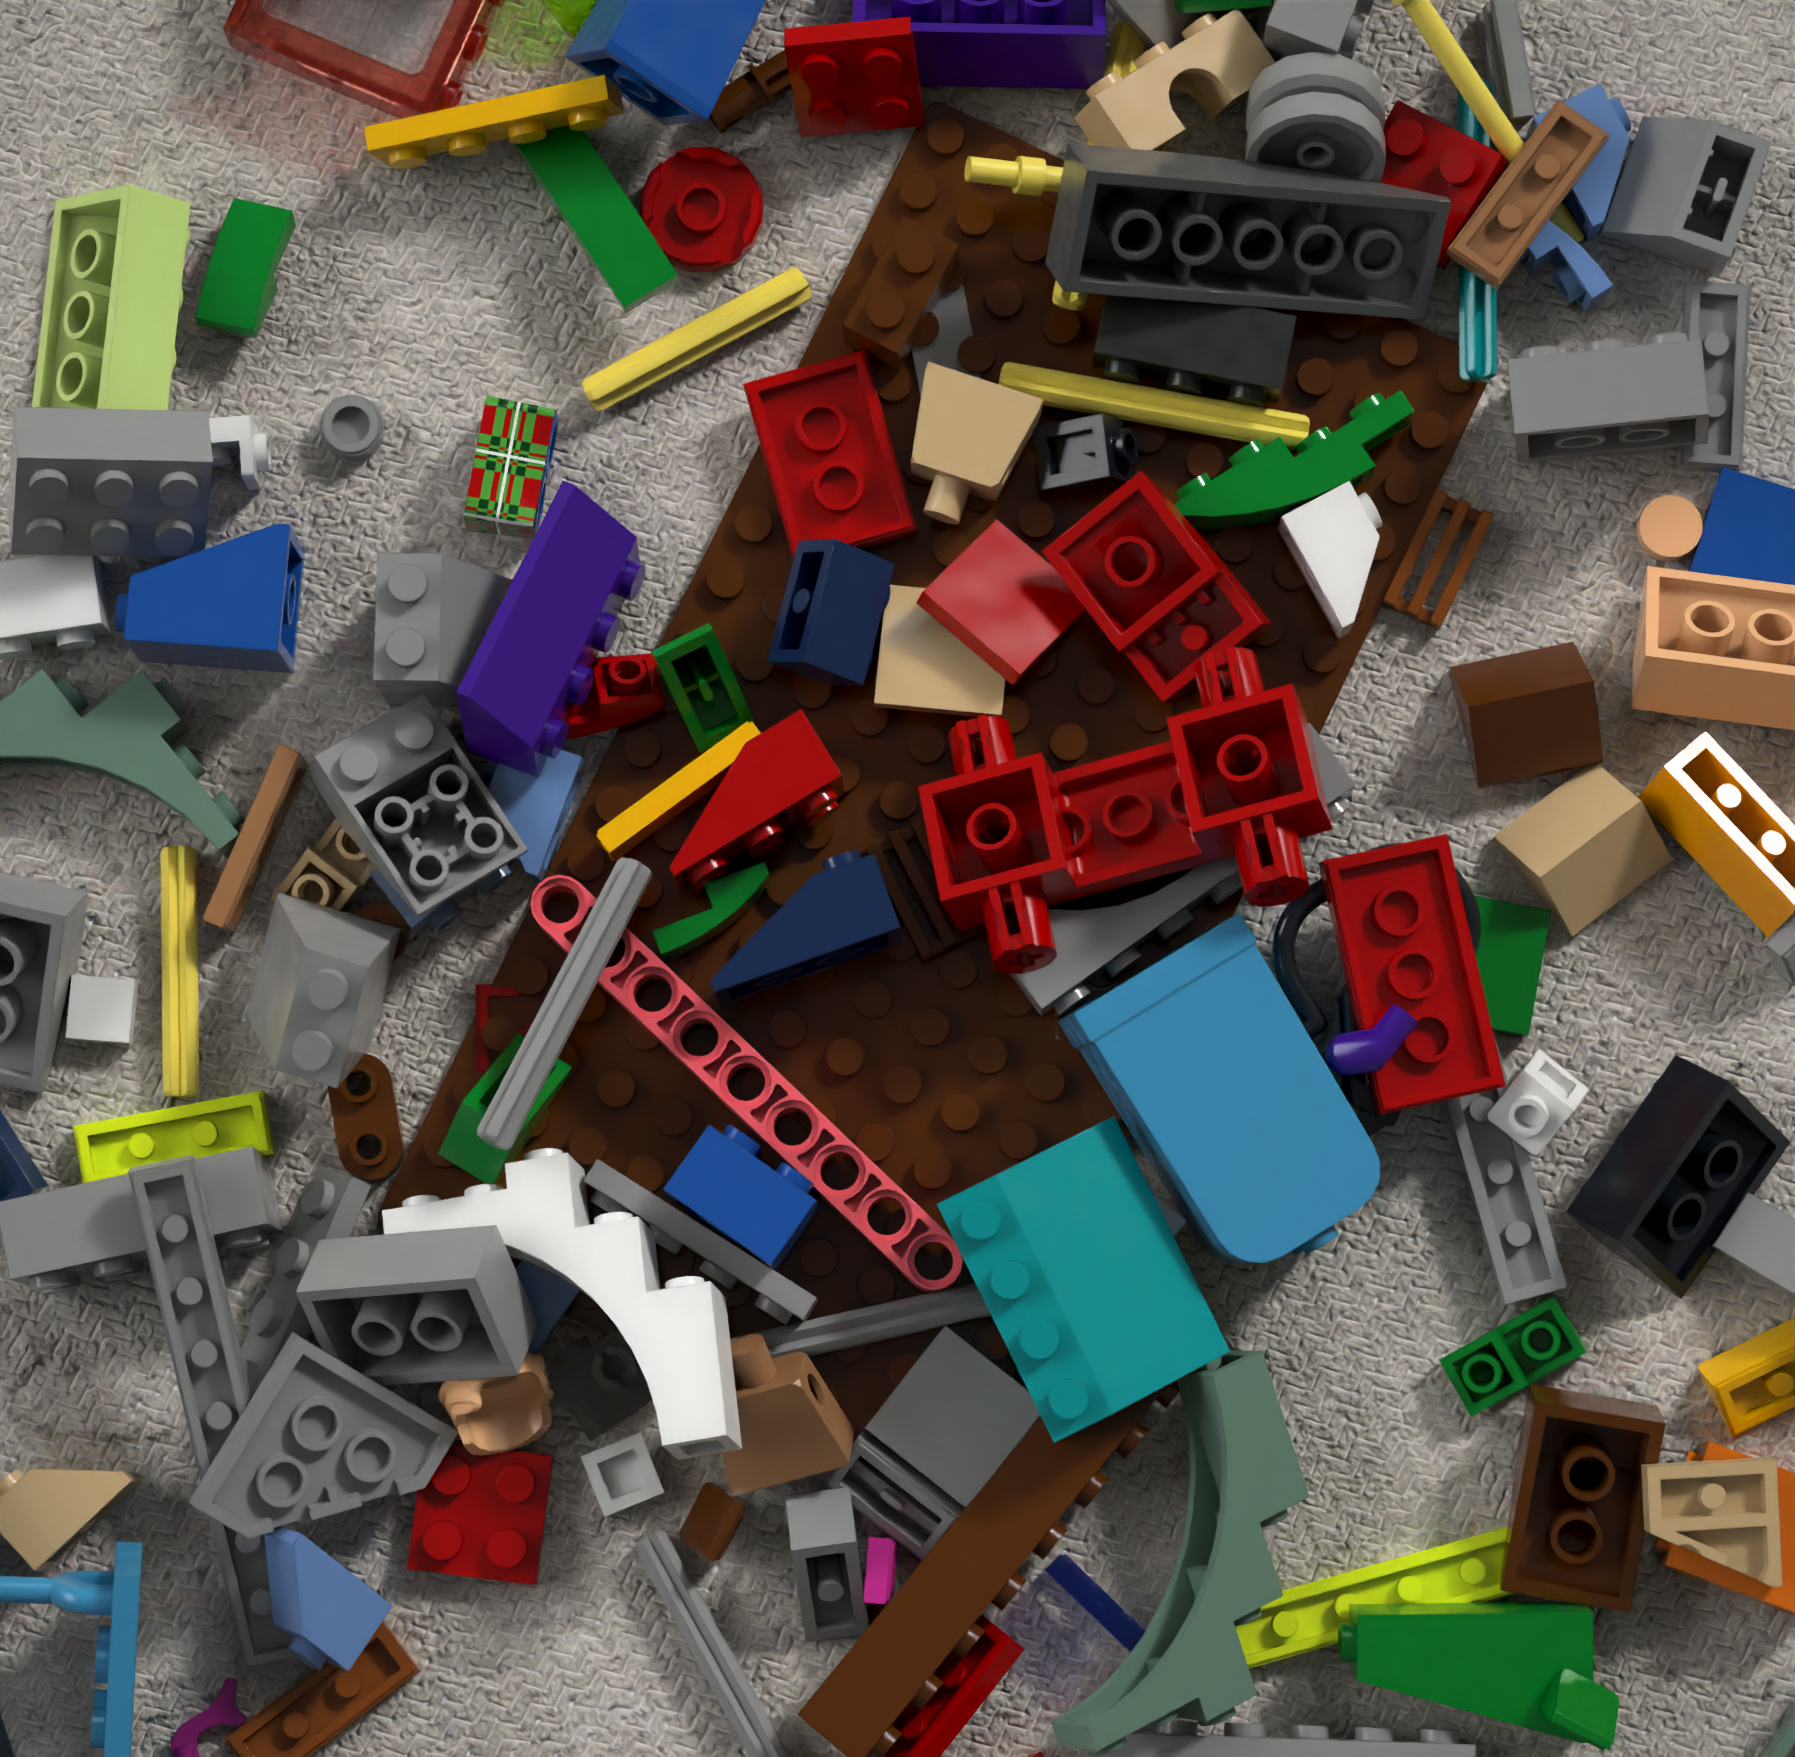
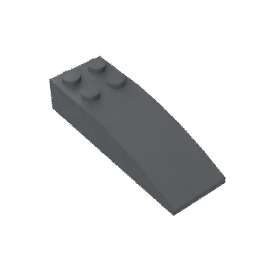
(1242, 234)

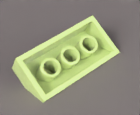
(112, 300)

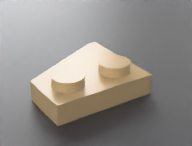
(1718, 1511)

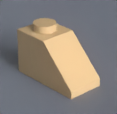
(55, 1508)

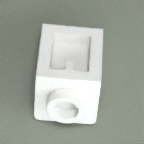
(241, 437)
(1537, 1103)

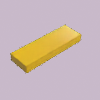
(673, 795)

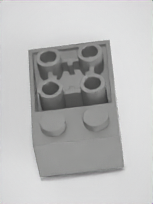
(416, 805)

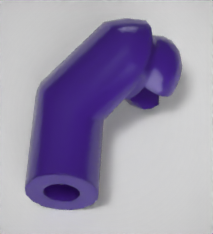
(1370, 1048)

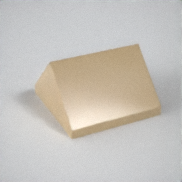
(1584, 847)

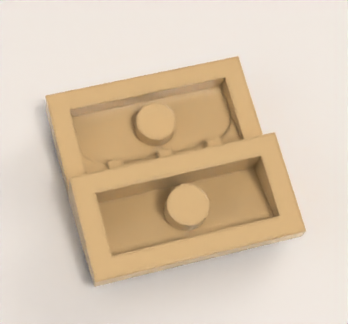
(928, 666)

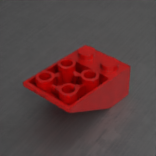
(769, 787)

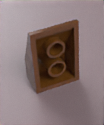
(1579, 1497)

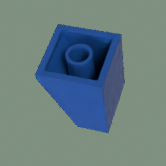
(220, 605)

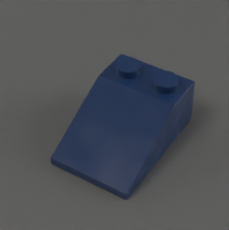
(823, 925)

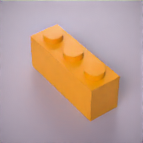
(1728, 830)

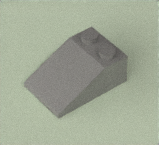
(37, 957)

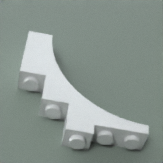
(673, 1331)

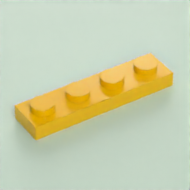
(518, 117)

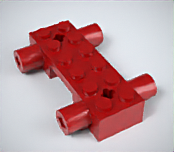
(1226, 785)

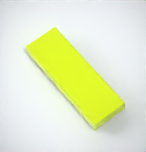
(199, 1128)

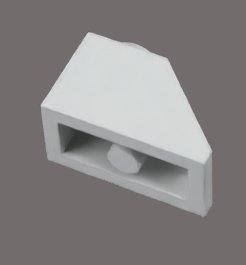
(1334, 550)

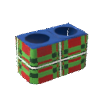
(510, 468)

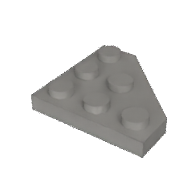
(318, 1446)

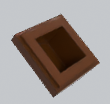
(713, 1521)

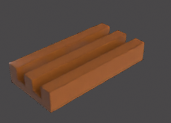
(1460, 511)

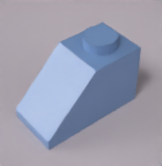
(1593, 191)
(537, 805)
(319, 1602)

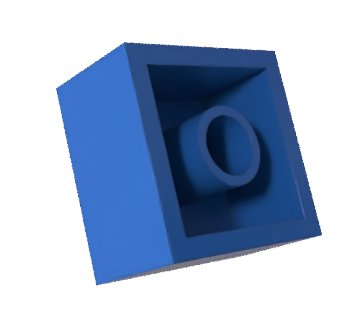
(743, 1196)

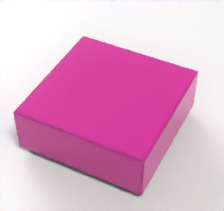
(880, 1570)

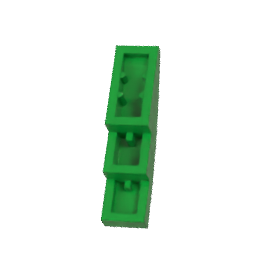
(599, 215)

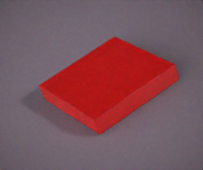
(1003, 602)

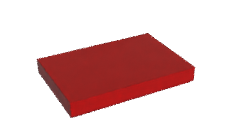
(830, 454)

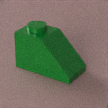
(462, 1143)

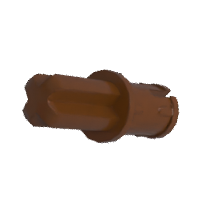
(751, 92)

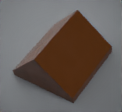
(1528, 714)

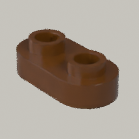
(367, 1116)

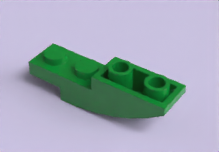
(1272, 482)

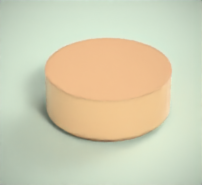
(1669, 528)

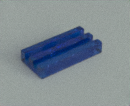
(1095, 1601)

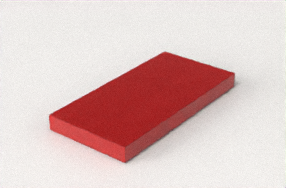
(1411, 947)

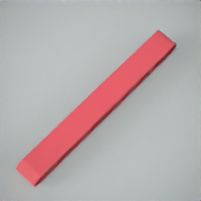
(765, 1110)

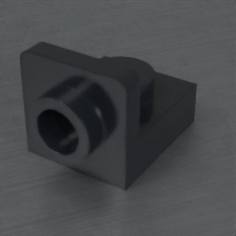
(1085, 453)

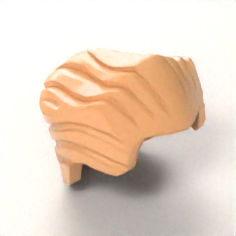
(501, 1411)

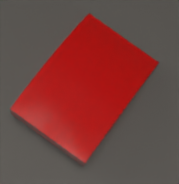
(1154, 586)

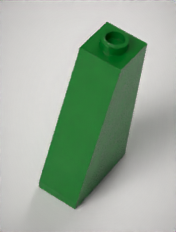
(1471, 1655)

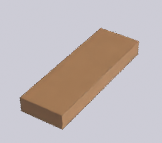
(1527, 194)
(255, 840)

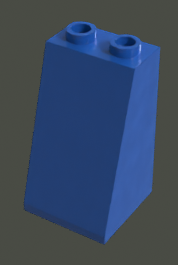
(666, 53)

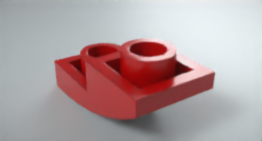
(620, 693)

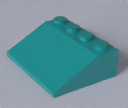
(1083, 1278)

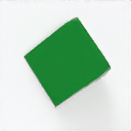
(1582, 1708)

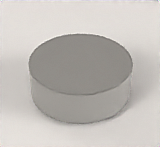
(352, 427)

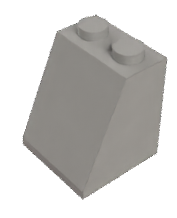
(430, 623)
(319, 988)

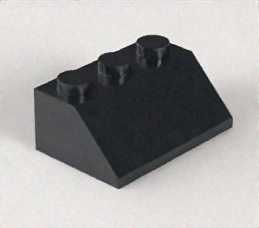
(1678, 1174)

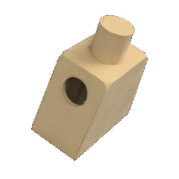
(968, 438)

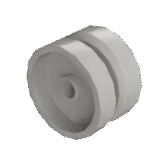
(1318, 116)

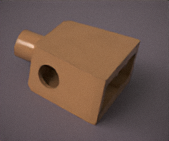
(785, 1419)

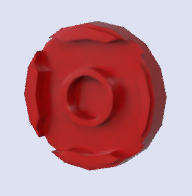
(702, 209)

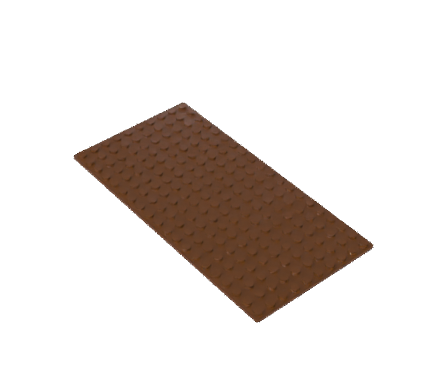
(944, 1057)

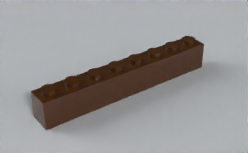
(965, 1575)

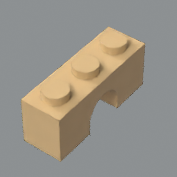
(1211, 65)

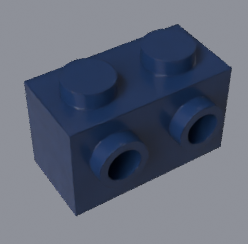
(831, 612)

